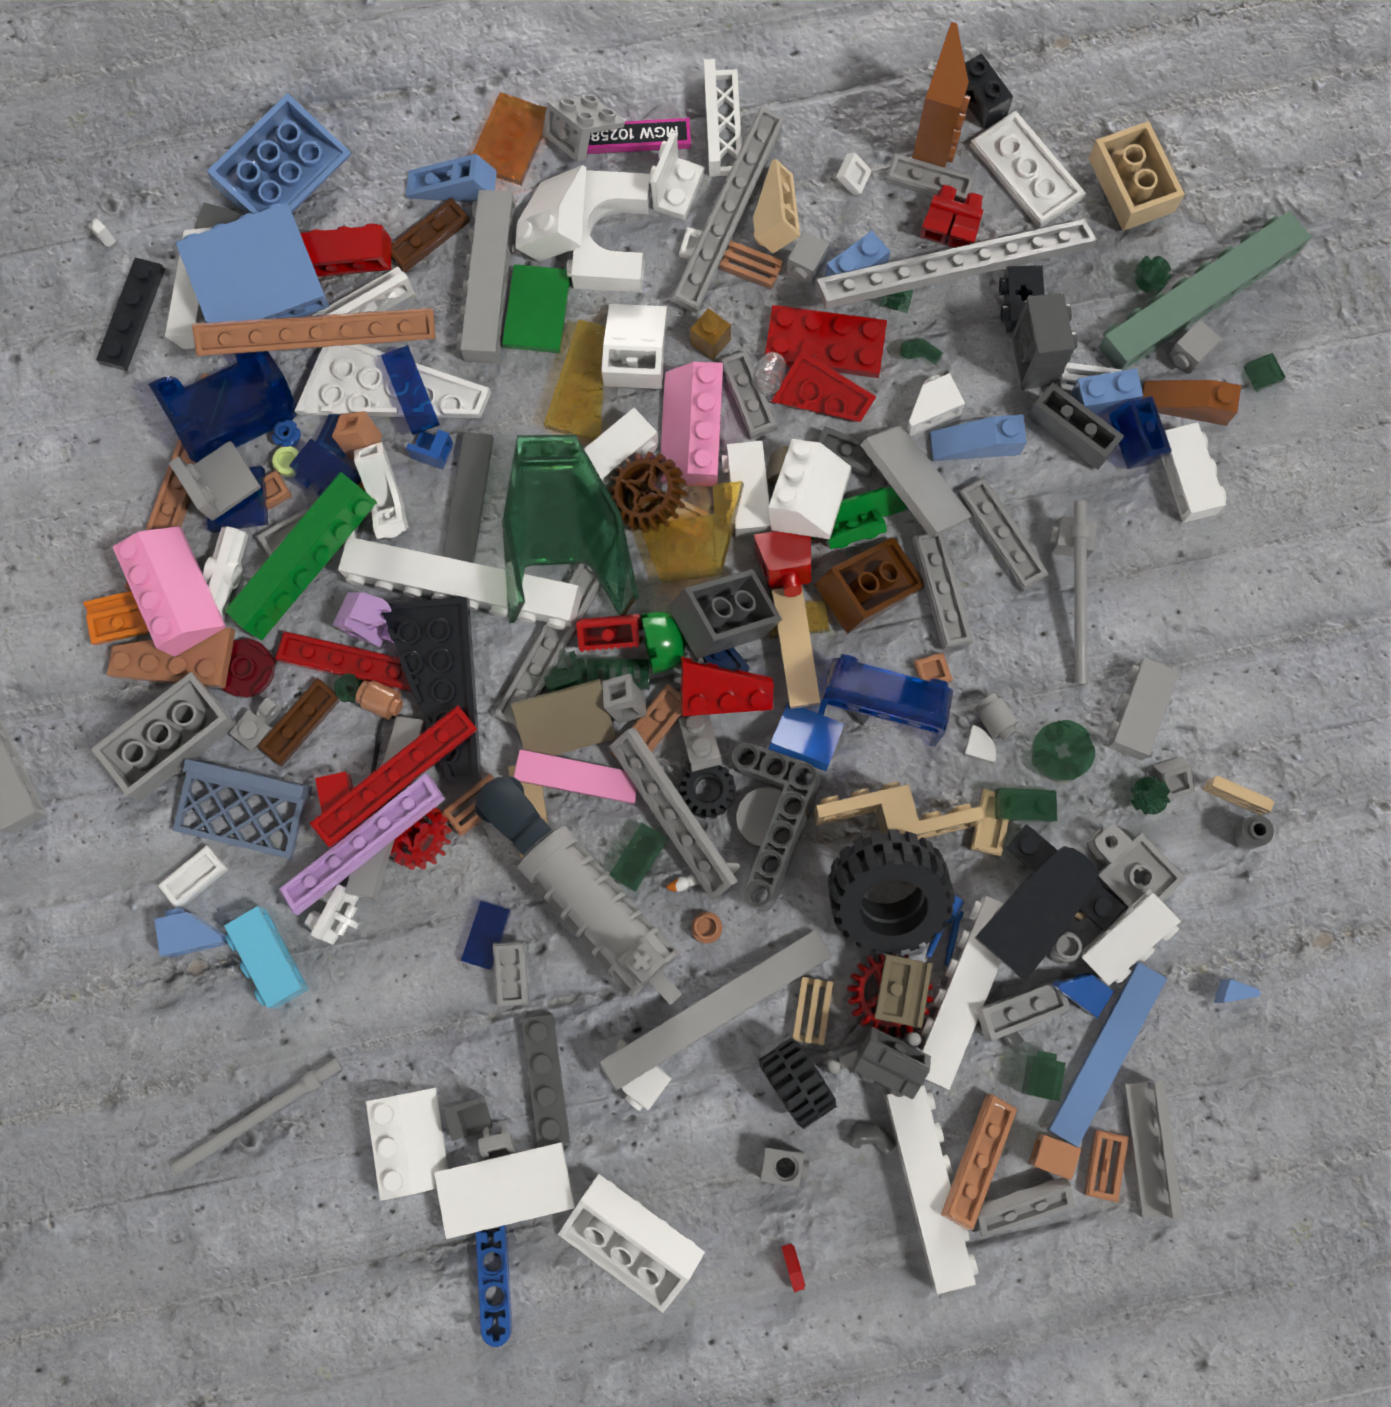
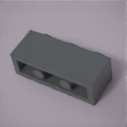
(1075, 426)

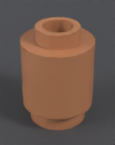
(379, 699)

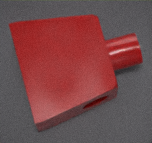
(784, 560)

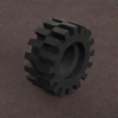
(708, 808)

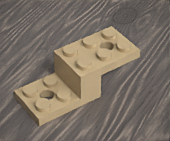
(896, 811)

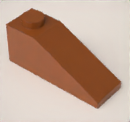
(1195, 399)

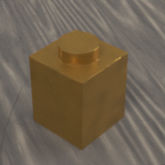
(710, 334)

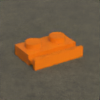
(114, 618)

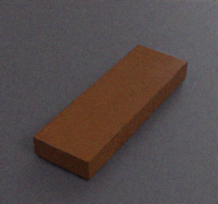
(428, 235)
(299, 722)

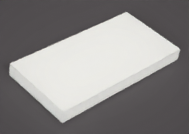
(1027, 169)
(504, 1190)

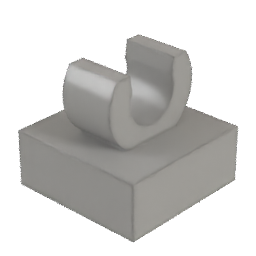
(496, 1145)

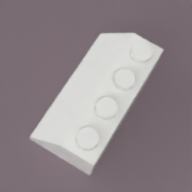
(631, 1243)

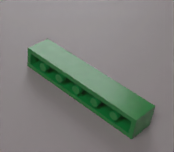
(300, 556)

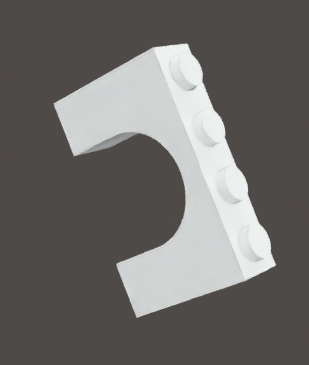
(593, 265)

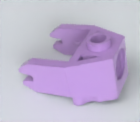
(362, 618)

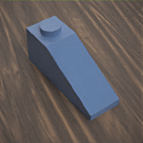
(452, 179)
(980, 439)

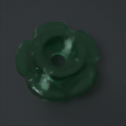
(341, 684)

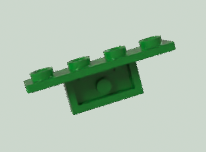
(863, 515)

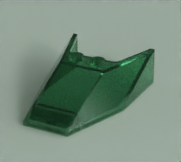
(562, 516)

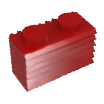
(609, 632)

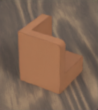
(355, 432)
(1054, 1156)

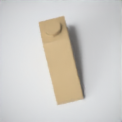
(776, 211)

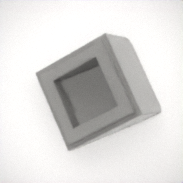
(1177, 775)

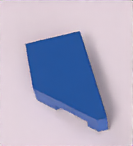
(1086, 992)

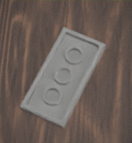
(916, 481)

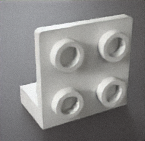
(674, 181)

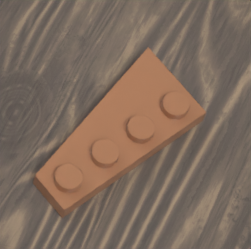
(145, 662)

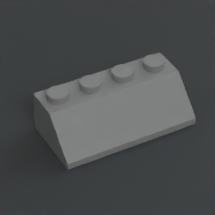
(163, 735)

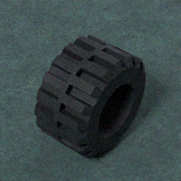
(797, 1083)

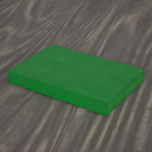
(536, 309)

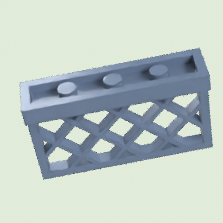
(246, 781)

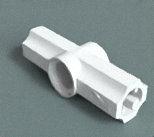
(224, 569)

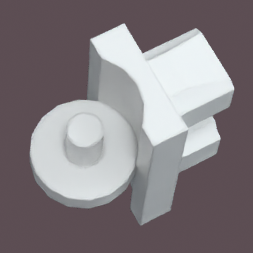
(335, 916)

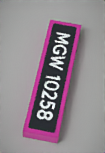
(640, 136)

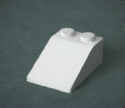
(553, 216)

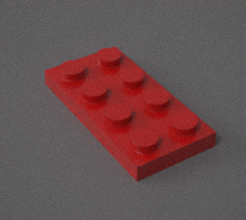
(837, 340)

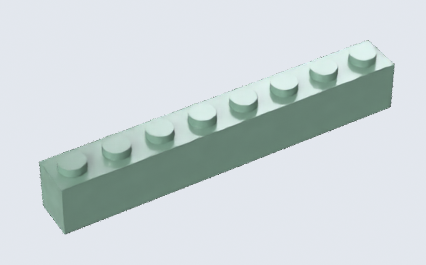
(1204, 291)

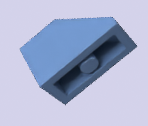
(185, 933)

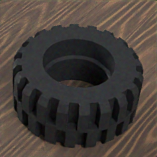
(895, 924)

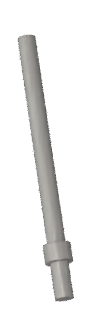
(1080, 532)
(310, 1082)

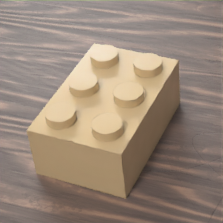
(1136, 175)

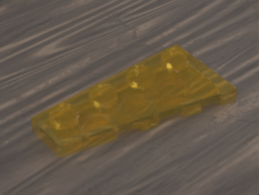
(580, 388)

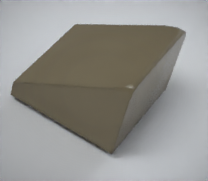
(775, 464)

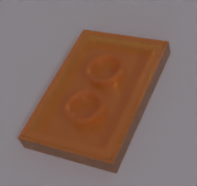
(511, 137)

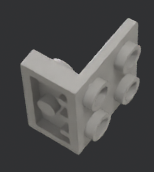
(572, 121)
(216, 480)

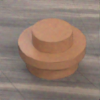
(706, 927)

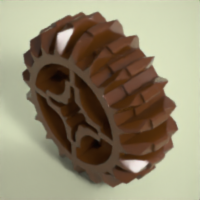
(652, 470)

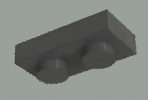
(848, 449)

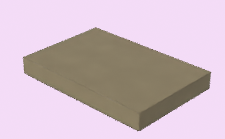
(564, 719)

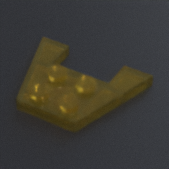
(696, 544)

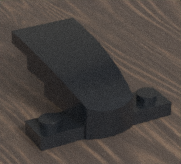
(1045, 903)

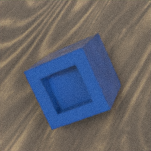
(431, 448)

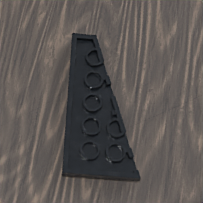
(439, 667)

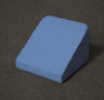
(1233, 990)

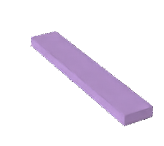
(361, 844)

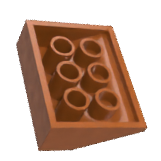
(944, 105)

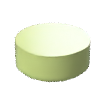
(282, 458)

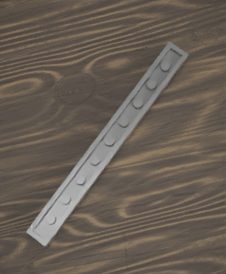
(954, 263)

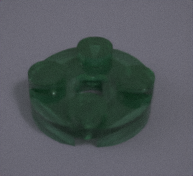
(1079, 745)

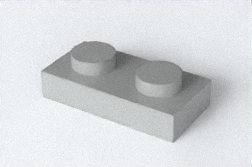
(700, 742)

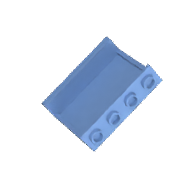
(253, 268)

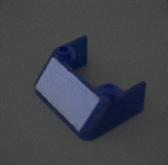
(888, 696)

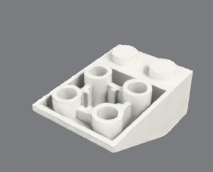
(634, 346)

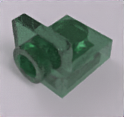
(565, 678)

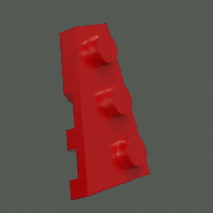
(822, 390)
(720, 691)

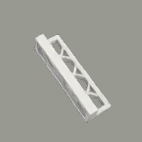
(714, 116)
(374, 296)

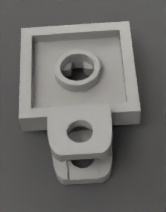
(1124, 858)

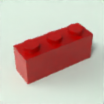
(349, 250)

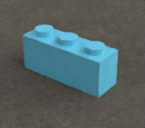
(265, 958)

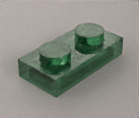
(1025, 805)
(638, 857)

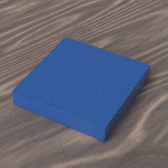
(806, 736)

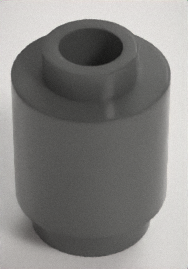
(1253, 832)

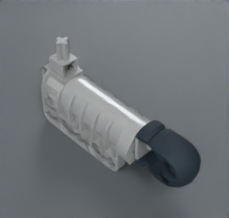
(581, 891)

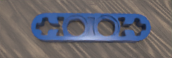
(497, 1278)

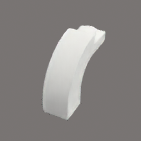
(380, 483)

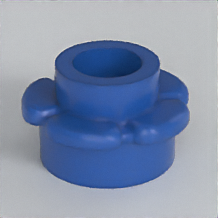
(293, 433)

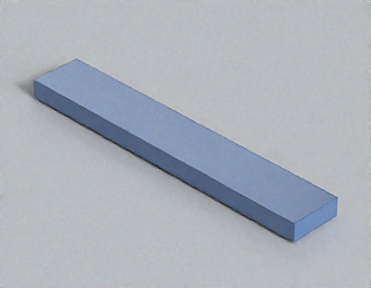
(1107, 1054)

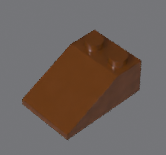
(869, 584)

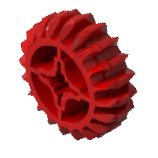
(865, 1007)

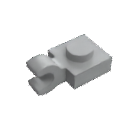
(254, 727)

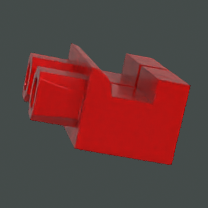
(945, 210)

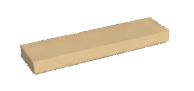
(796, 650)

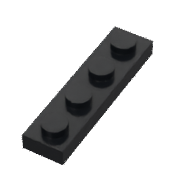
(130, 314)

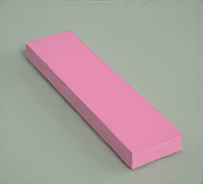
(575, 777)

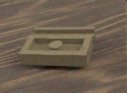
(903, 991)

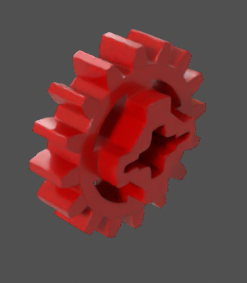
(423, 841)

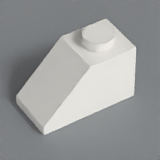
(936, 403)
(646, 1088)

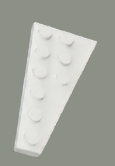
(356, 380)

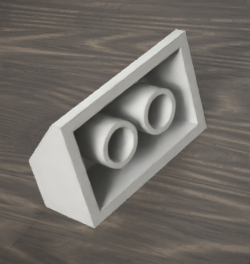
(808, 490)
(407, 1142)

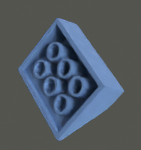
(278, 160)

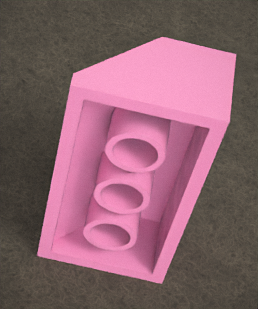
(693, 421)
(169, 588)

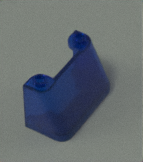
(227, 405)

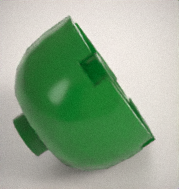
(663, 640)

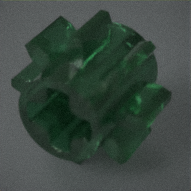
(1152, 273)
(1150, 795)

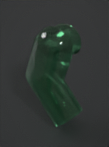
(920, 348)

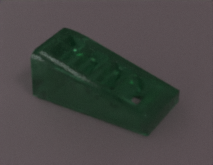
(607, 663)

